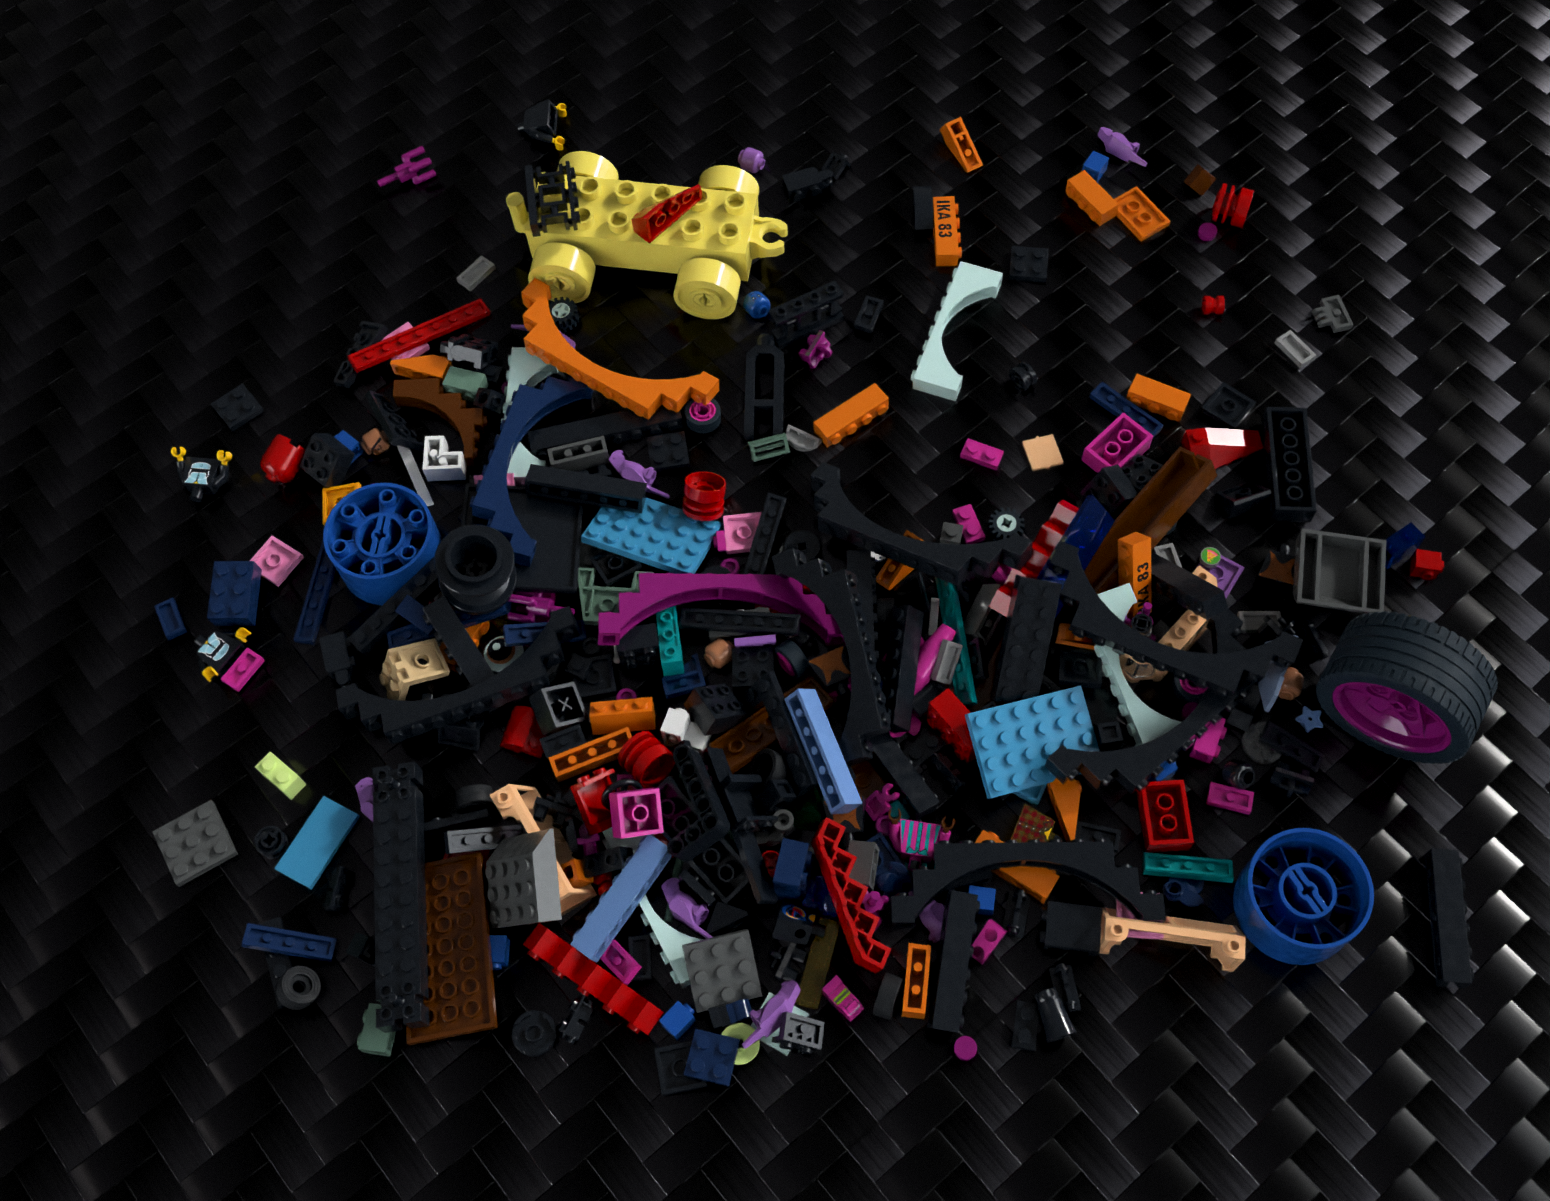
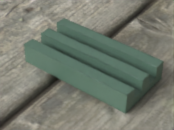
(774, 438)

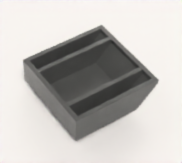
(1339, 571)
(523, 881)

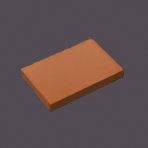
(1140, 214)

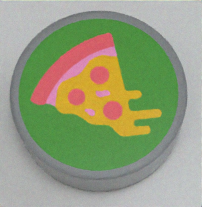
(1210, 557)

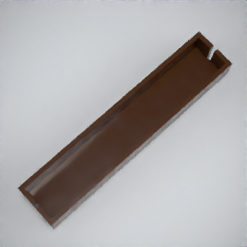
(1151, 513)

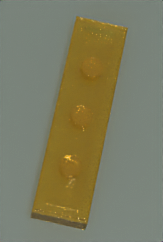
(818, 965)

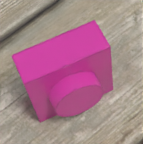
(719, 541)

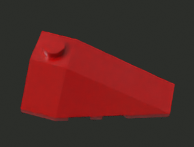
(661, 215)
(1222, 445)

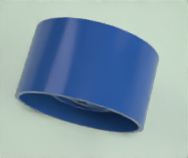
(369, 529)
(1303, 896)

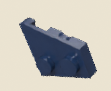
(684, 683)

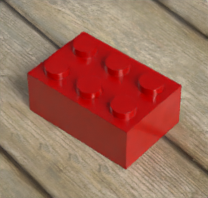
(948, 716)
(1165, 816)

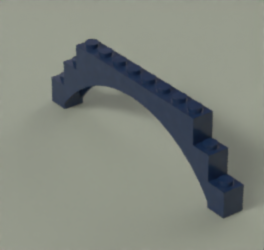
(492, 495)

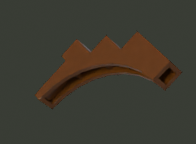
(431, 396)

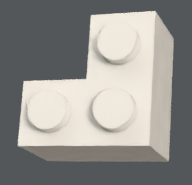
(440, 463)
(679, 727)

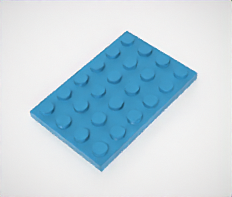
(656, 537)
(1021, 735)

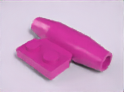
(928, 655)

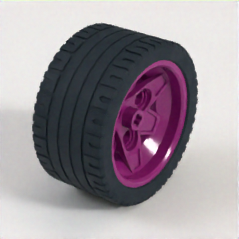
(1407, 687)

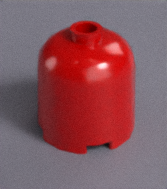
(281, 460)

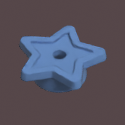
(1306, 723)

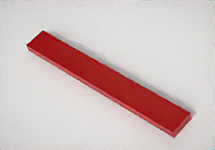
(418, 335)

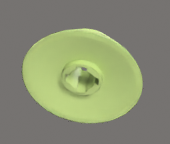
(742, 1032)

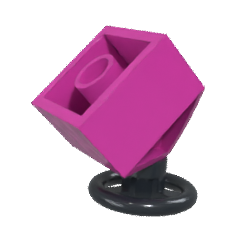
(633, 811)

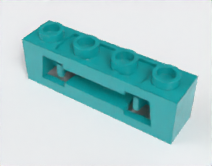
(670, 641)

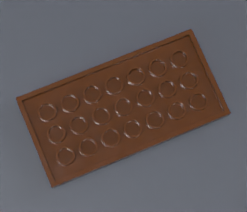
(457, 950)

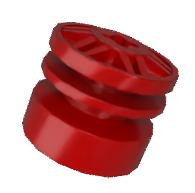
(1232, 205)
(704, 496)
(646, 759)

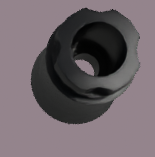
(1054, 1016)

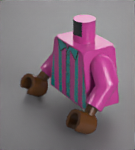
(916, 839)

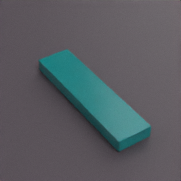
(1187, 867)

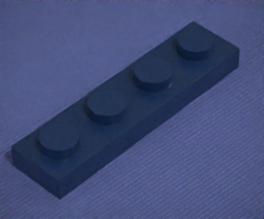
(1118, 404)
(527, 633)
(289, 942)

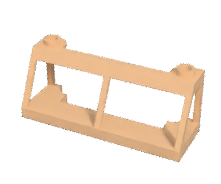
(521, 808)
(1225, 940)

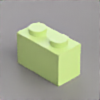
(280, 775)

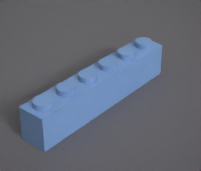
(823, 751)
(622, 898)

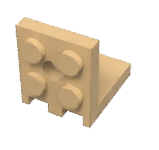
(403, 669)

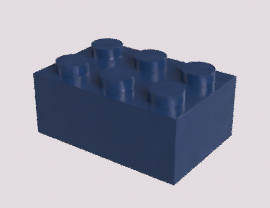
(234, 593)
(792, 870)

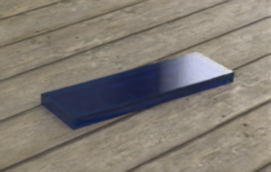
(1084, 532)

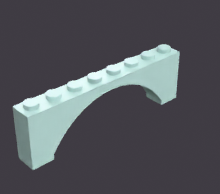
(527, 371)
(934, 371)
(1142, 721)
(663, 934)

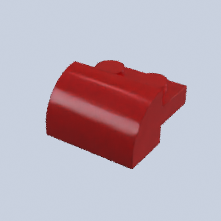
(523, 732)

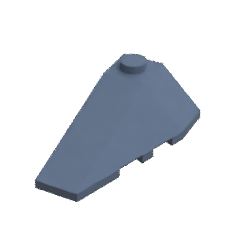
(1271, 684)

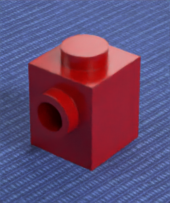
(1426, 564)

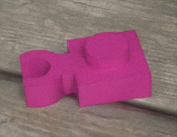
(878, 803)

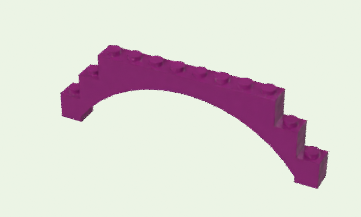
(667, 590)

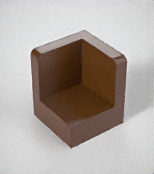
(1199, 180)

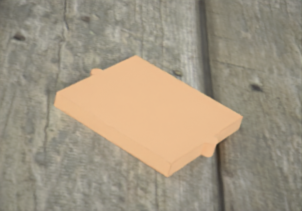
(1042, 452)

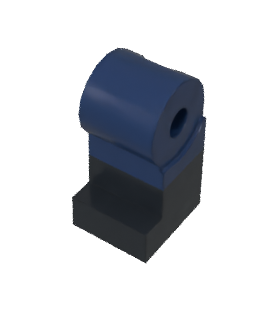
(729, 1014)

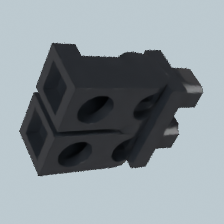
(470, 349)

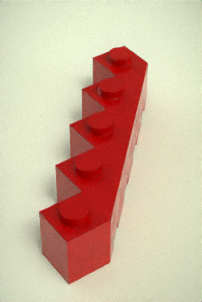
(1042, 548)
(848, 896)
(593, 979)

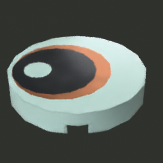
(499, 656)

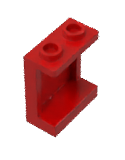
(588, 799)

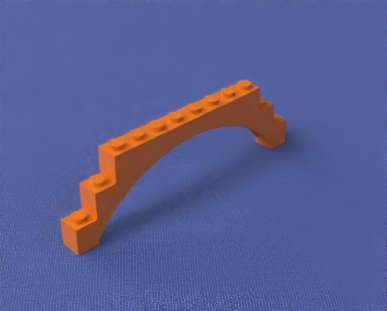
(634, 393)

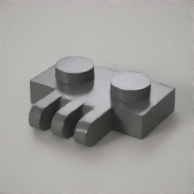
(1332, 314)

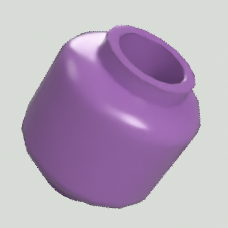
(751, 160)

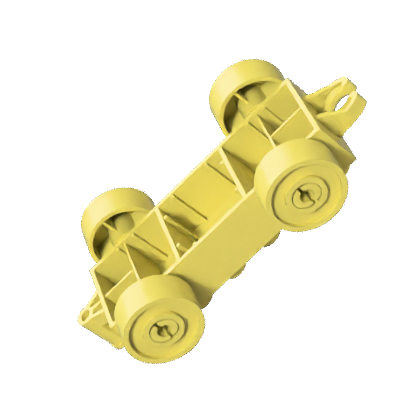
(706, 246)

